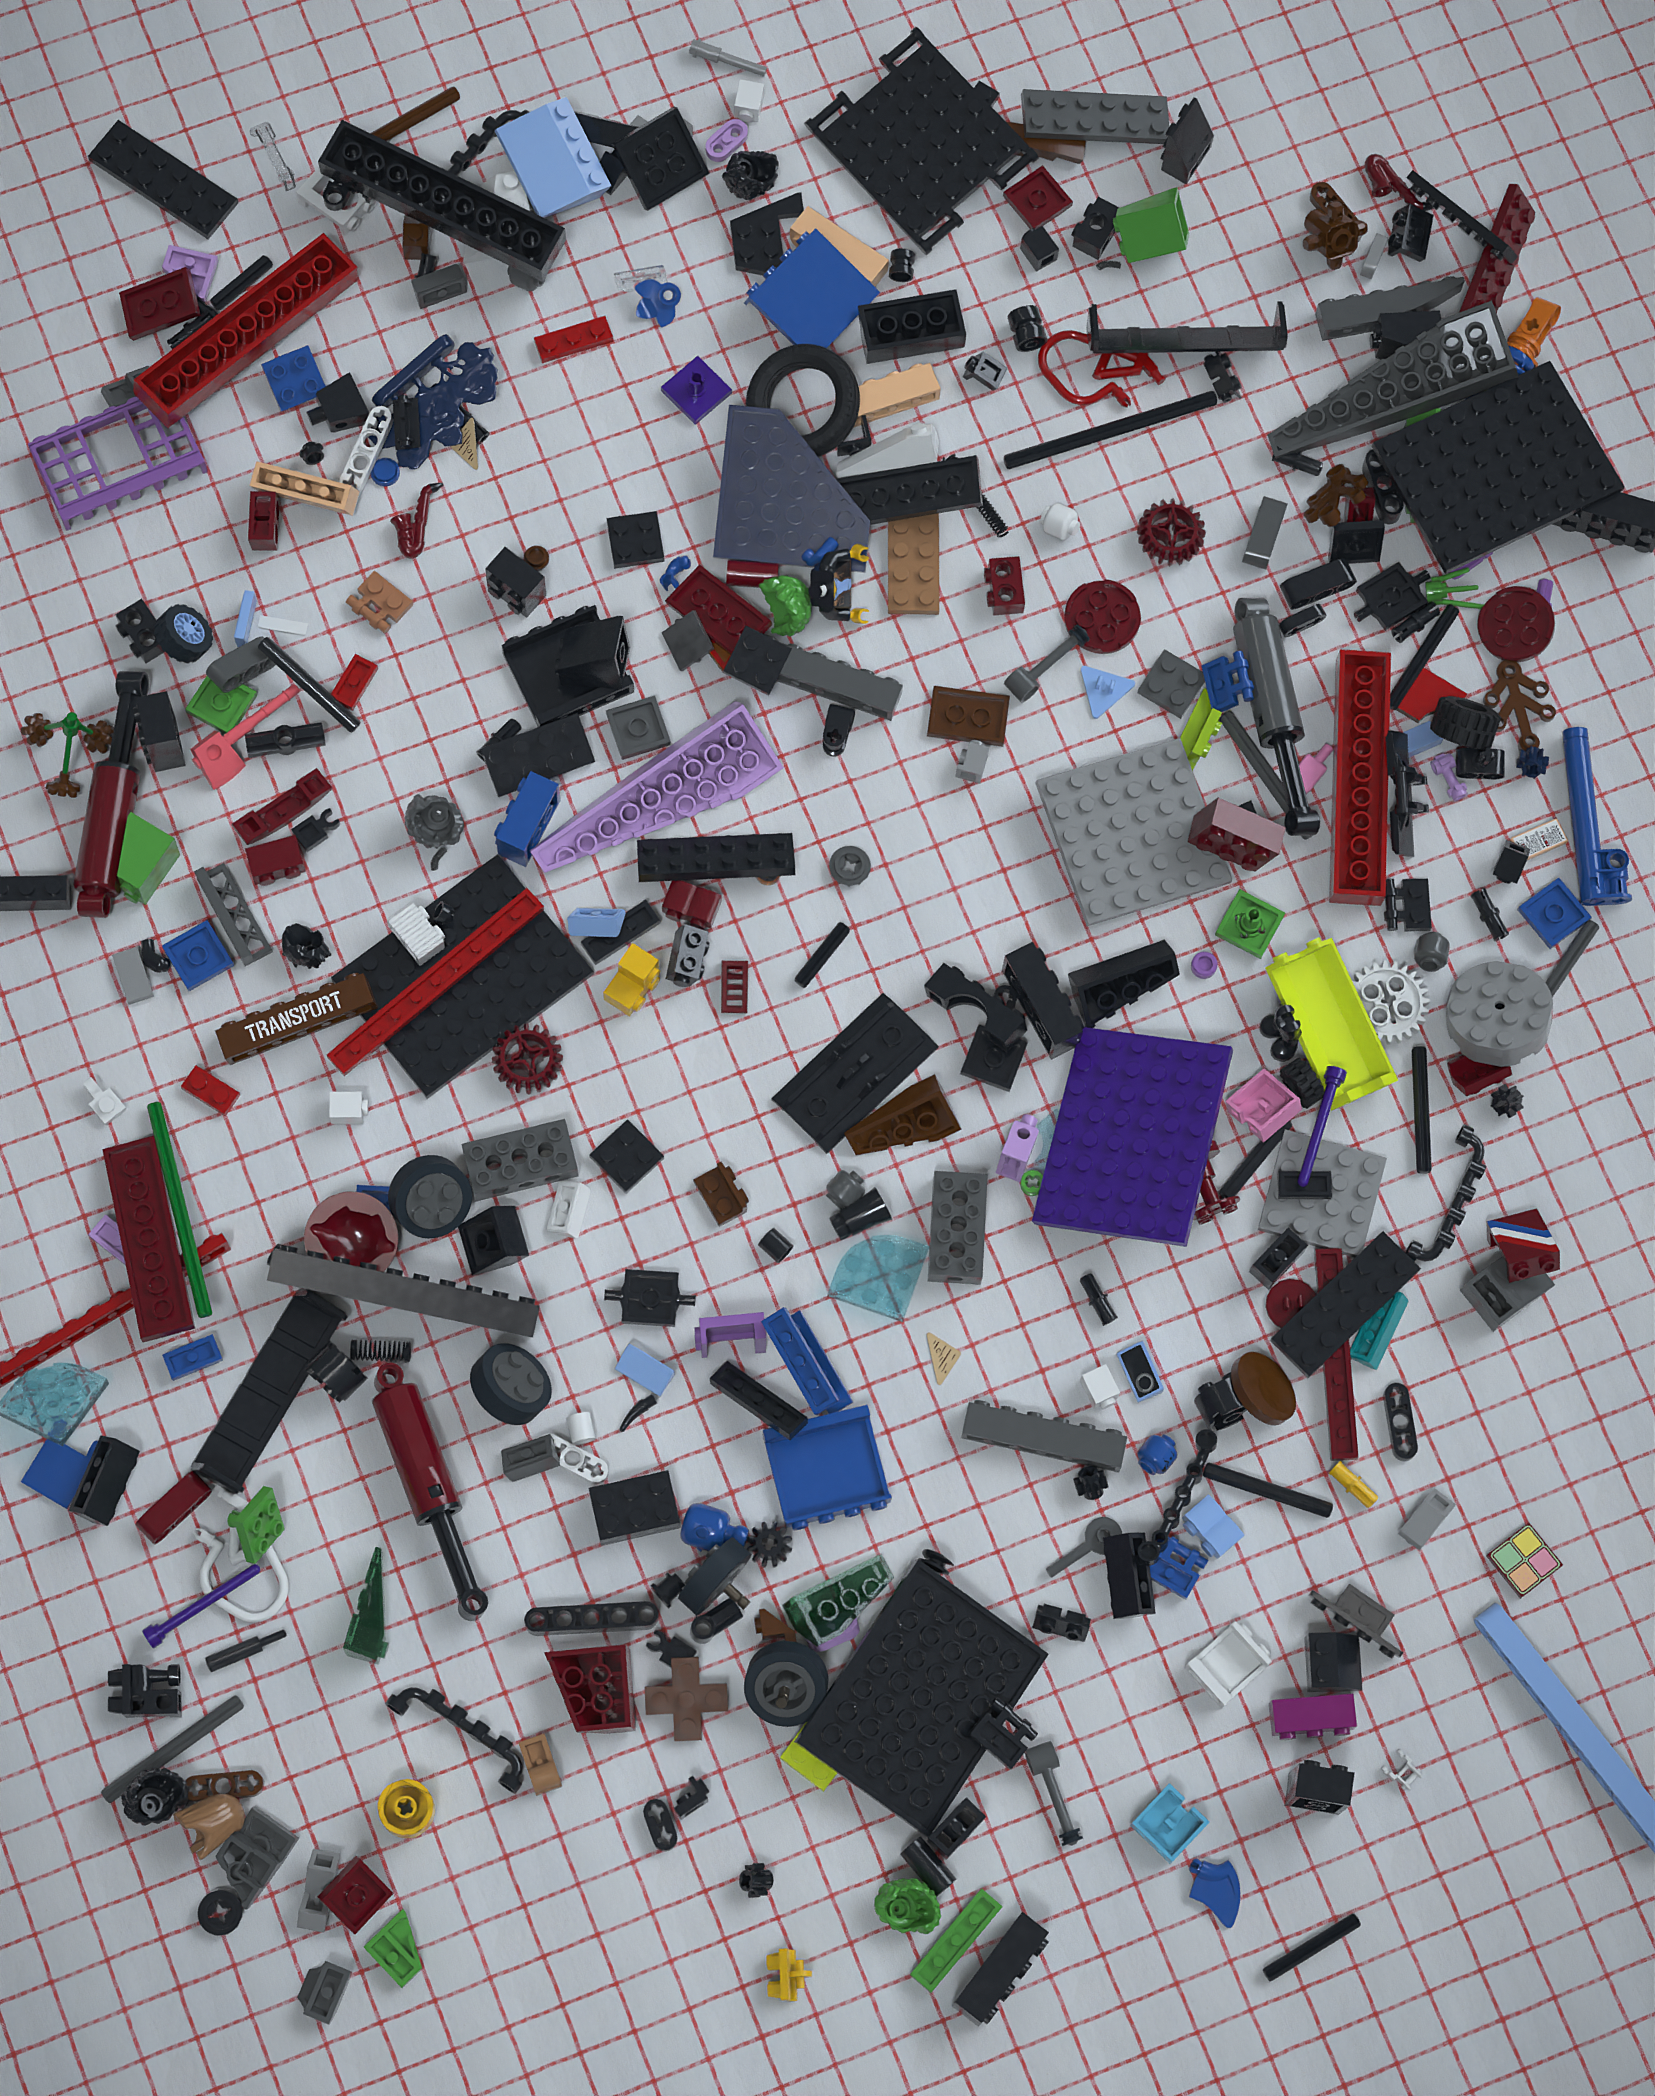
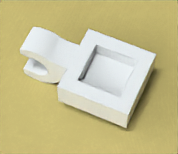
(105, 1104)

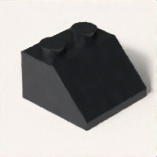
(493, 1239)
(1333, 1662)

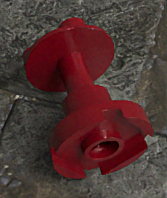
(1212, 1202)

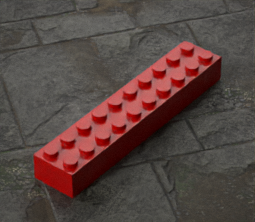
(245, 330)
(1360, 778)

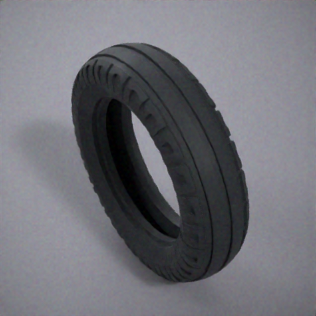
(822, 359)

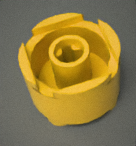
(402, 1793)

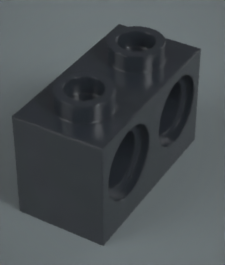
(140, 632)

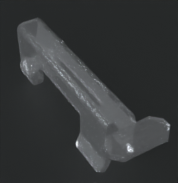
(284, 173)

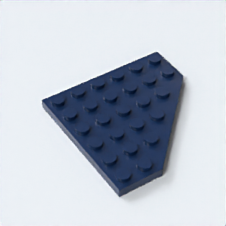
(780, 495)

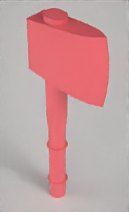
(214, 752)

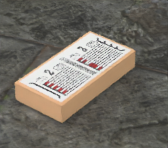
(1542, 838)

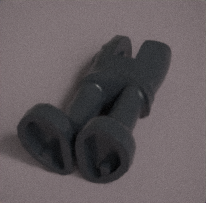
(1282, 1024)

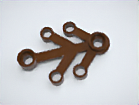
(1337, 477)
(1519, 701)

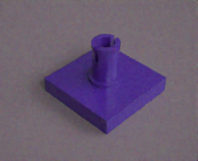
(696, 390)

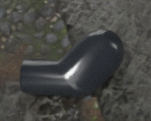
(151, 959)

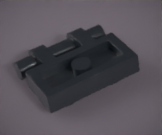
(1415, 904)
(997, 1739)

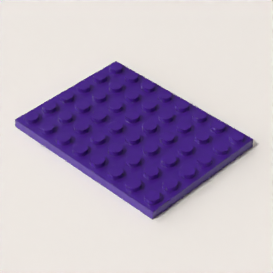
(1133, 1136)

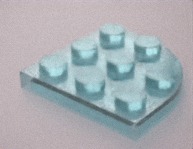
(880, 1275)
(53, 1400)

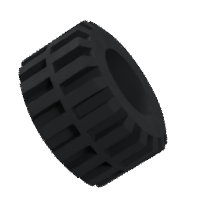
(1465, 722)

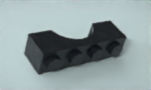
(951, 988)

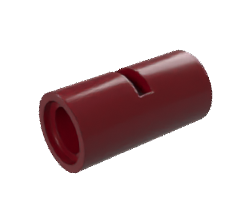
(749, 573)

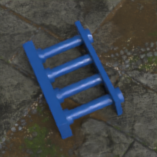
(807, 1361)

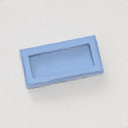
(245, 618)

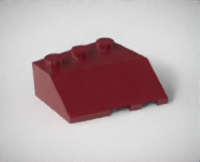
(596, 1687)

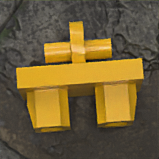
(791, 1975)

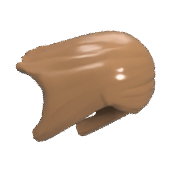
(212, 1820)

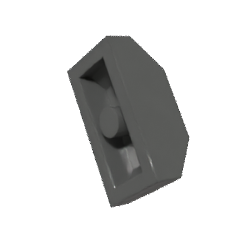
(323, 1991)

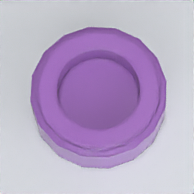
(1204, 965)

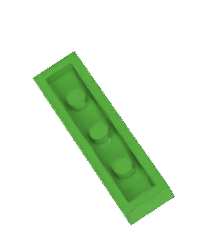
(956, 1940)

